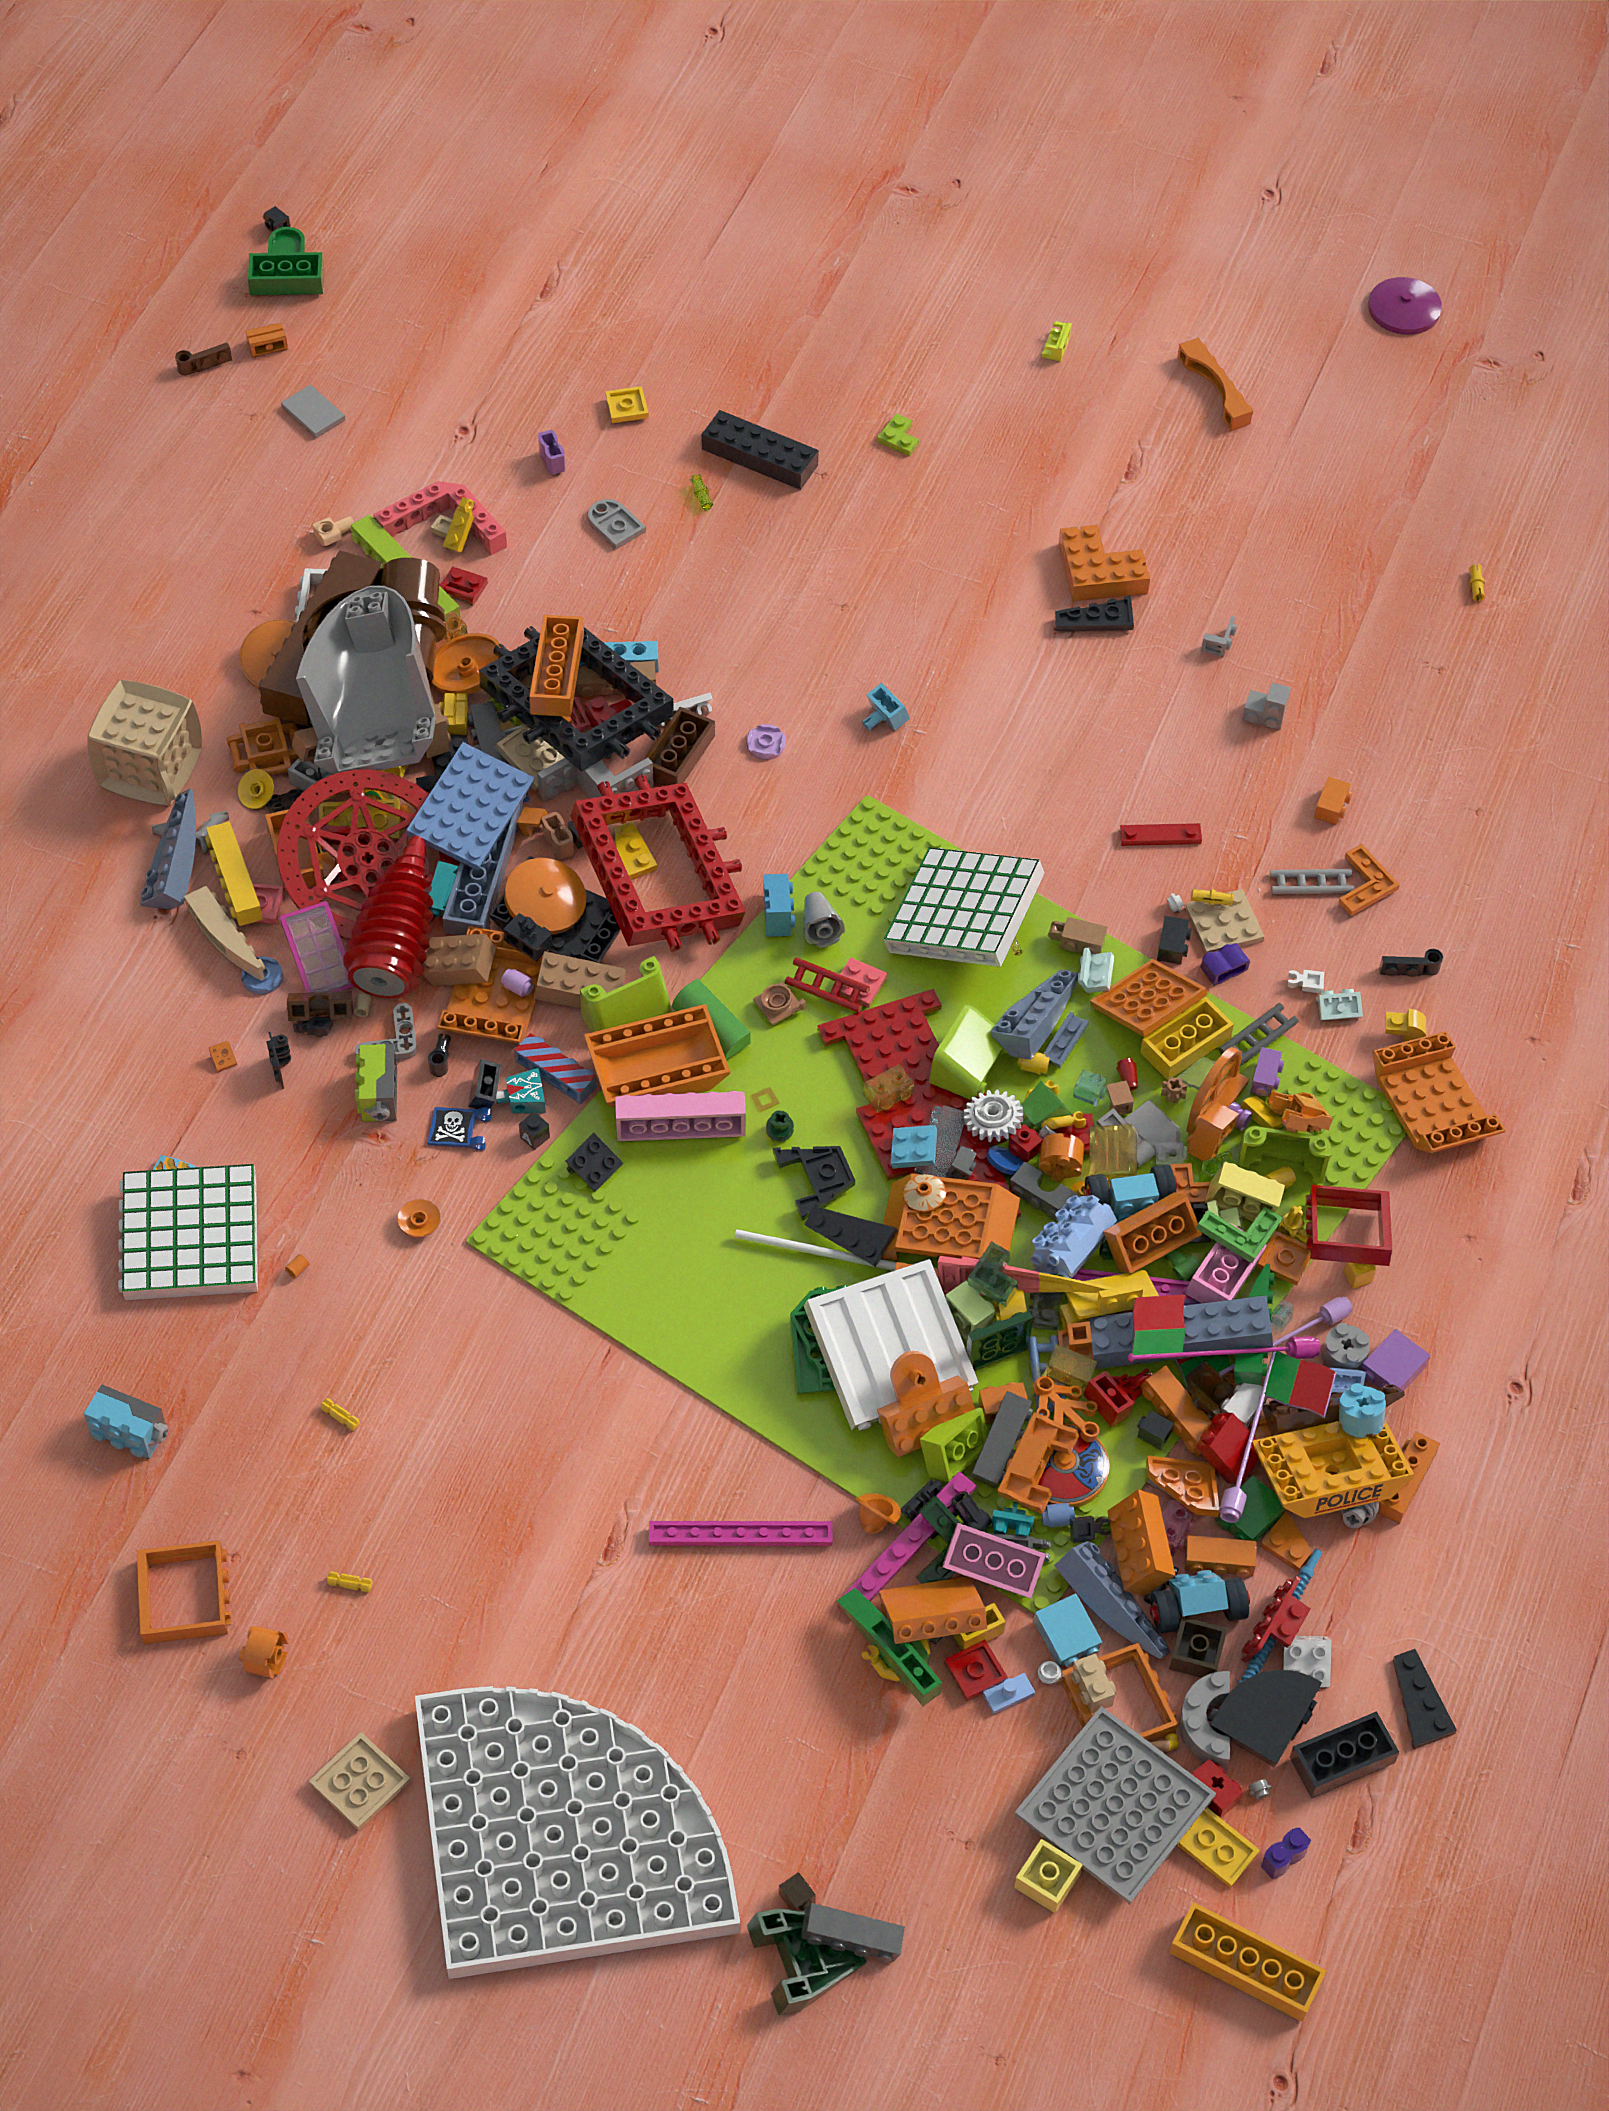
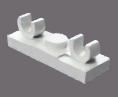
(699, 701)

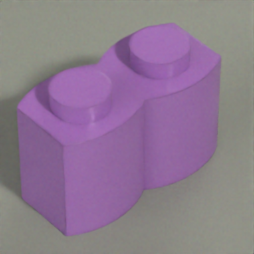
(551, 452)

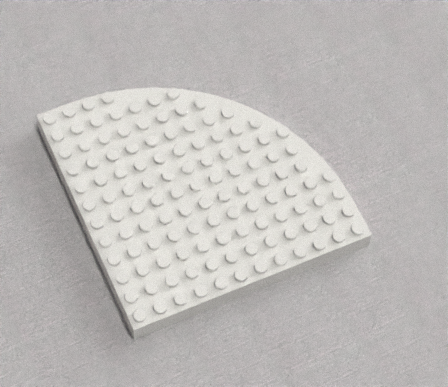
(562, 1833)

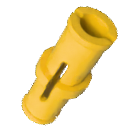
(1477, 582)
(1212, 897)

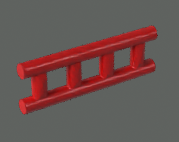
(821, 972)

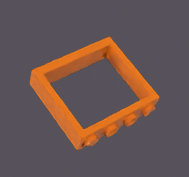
(176, 1554)
(1150, 1680)

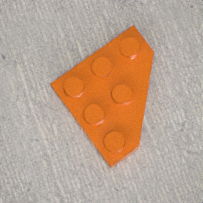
(1186, 1481)

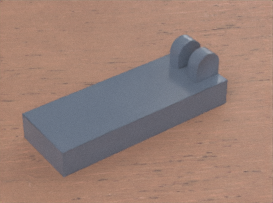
(1065, 1040)

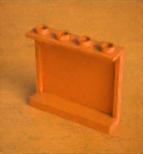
(933, 1609)

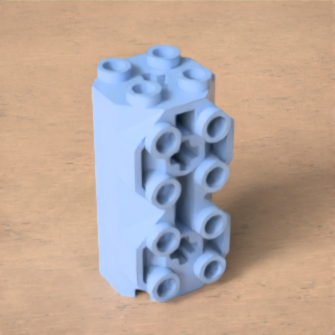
(1068, 1244)

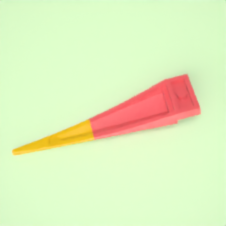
(956, 1271)

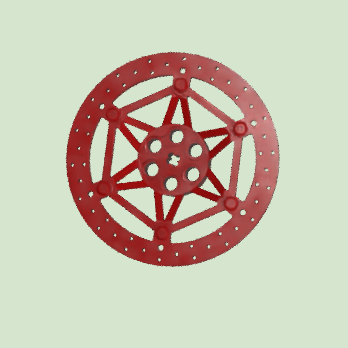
(316, 795)

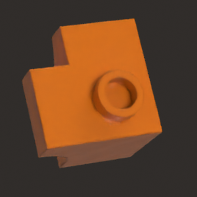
(1077, 1338)

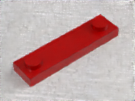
(1160, 834)

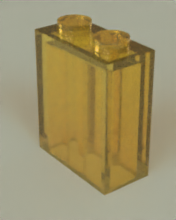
(1113, 1151)

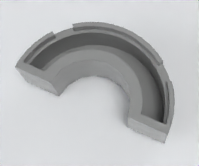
(1193, 1723)

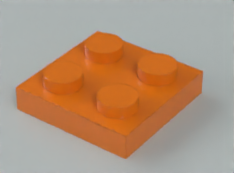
(1286, 1257)

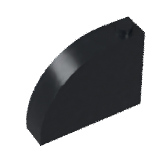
(1265, 1712)

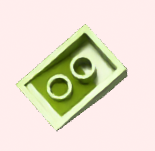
(954, 1444)

